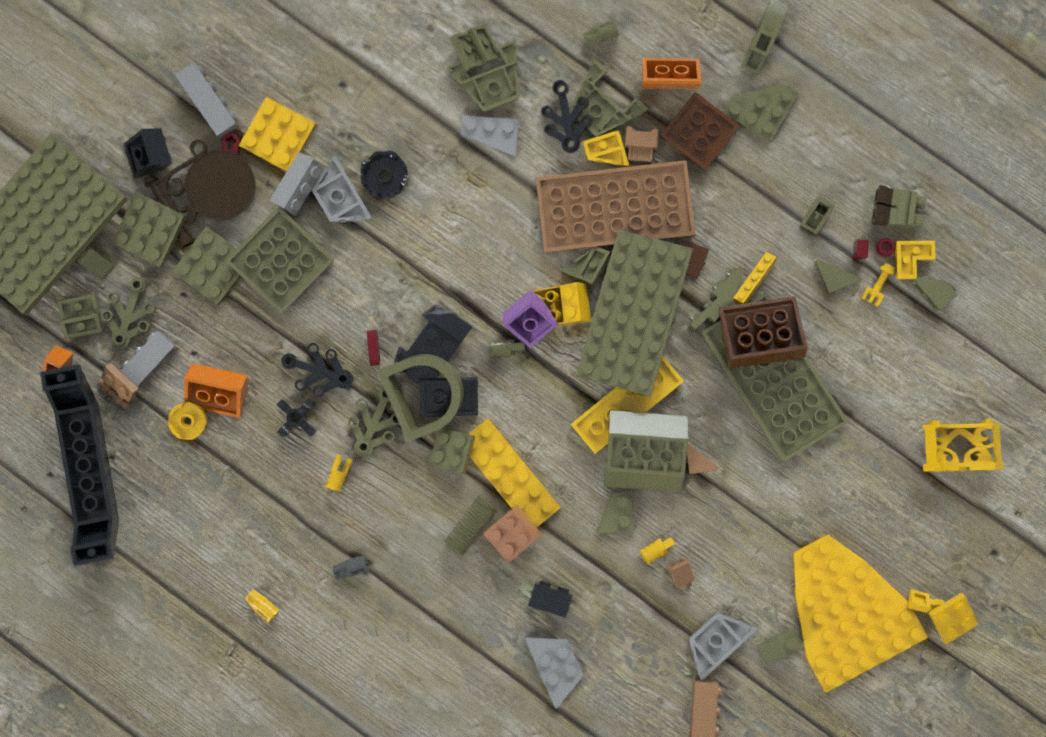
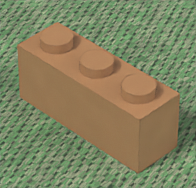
(705, 708)

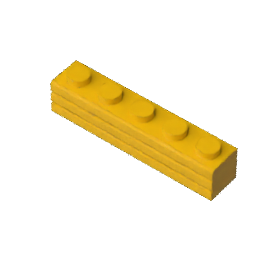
(755, 279)

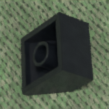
(147, 152)

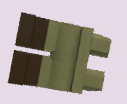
(897, 208)

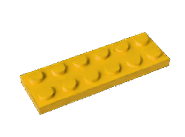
(594, 423)
(510, 474)

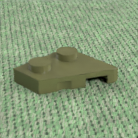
(618, 514)

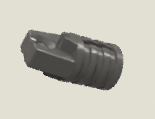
(351, 567)

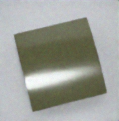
(475, 47)
(80, 316)

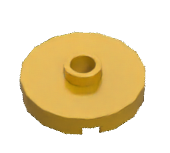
(180, 427)

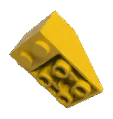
(567, 303)

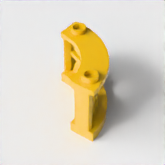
(935, 455)

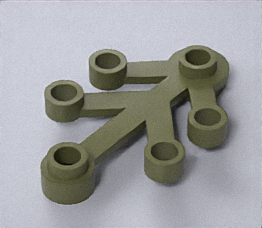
(128, 316)
(373, 425)

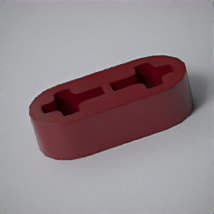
(235, 146)
(373, 347)

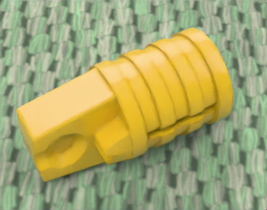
(656, 550)
(262, 606)

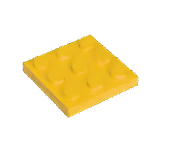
(277, 134)

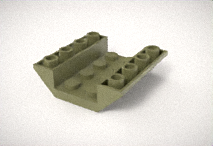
(646, 451)

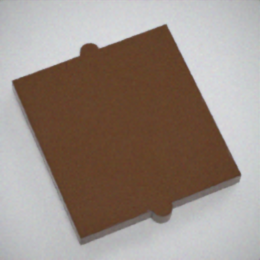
(697, 258)

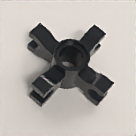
(303, 410)

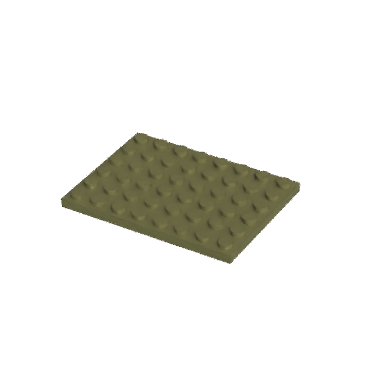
(49, 219)

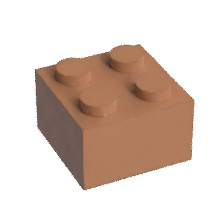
(512, 533)

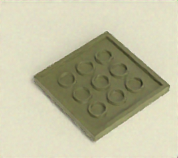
(280, 260)

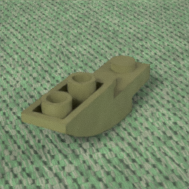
(765, 36)
(723, 295)

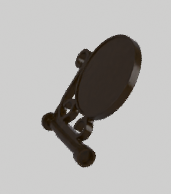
(216, 186)

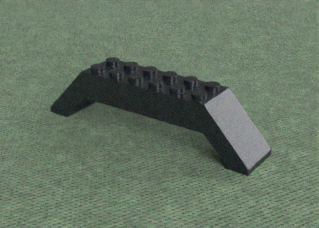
(84, 464)

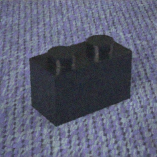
(550, 599)

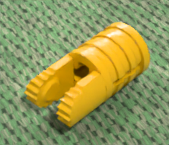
(336, 477)

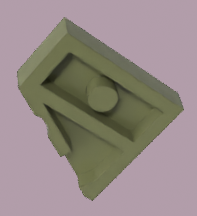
(588, 266)

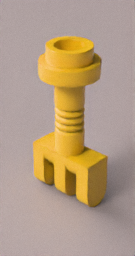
(875, 292)

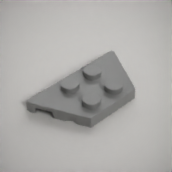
(339, 196)
(716, 641)
(556, 666)

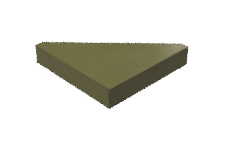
(835, 278)

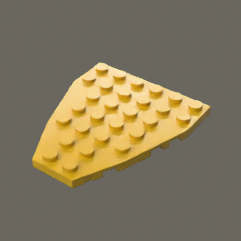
(848, 613)

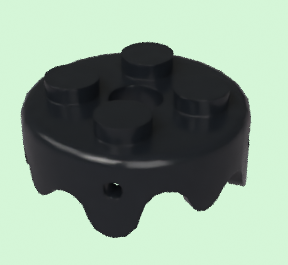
(375, 165)

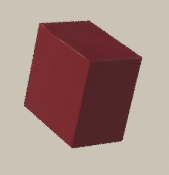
(860, 249)

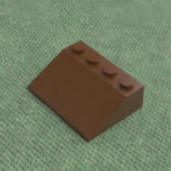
(762, 332)

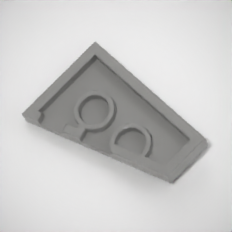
(493, 132)

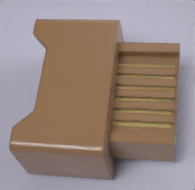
(640, 144)

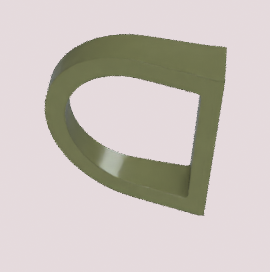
(400, 405)

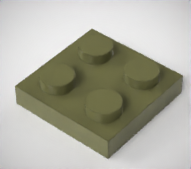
(452, 450)

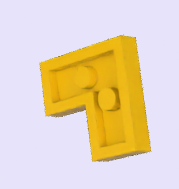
(908, 253)

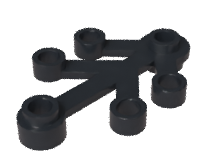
(567, 119)
(320, 371)

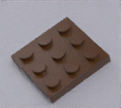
(700, 131)

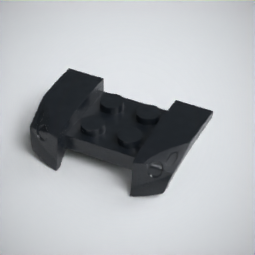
(438, 338)

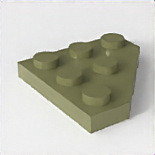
(762, 109)

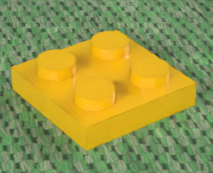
(953, 618)

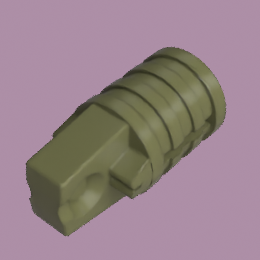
(602, 32)
(505, 348)

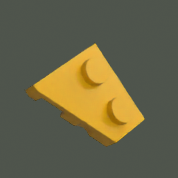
(606, 149)

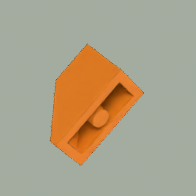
(57, 358)

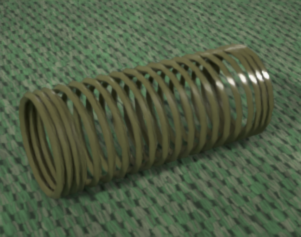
(490, 510)

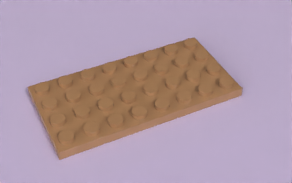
(593, 205)

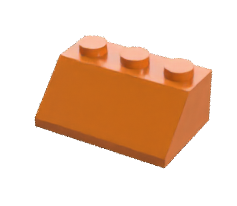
(670, 73)
(216, 389)

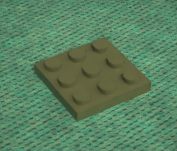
(149, 229)
(206, 266)

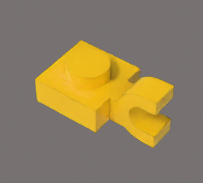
(922, 602)

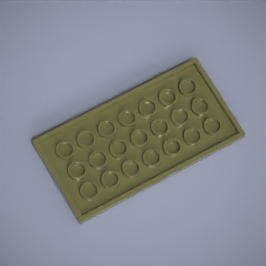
(634, 312)
(782, 397)

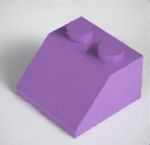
(529, 319)

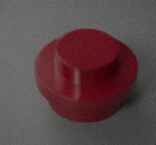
(885, 247)

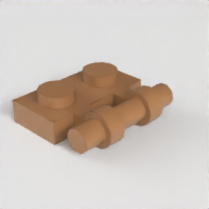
(117, 386)

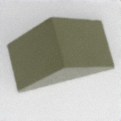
(817, 214)

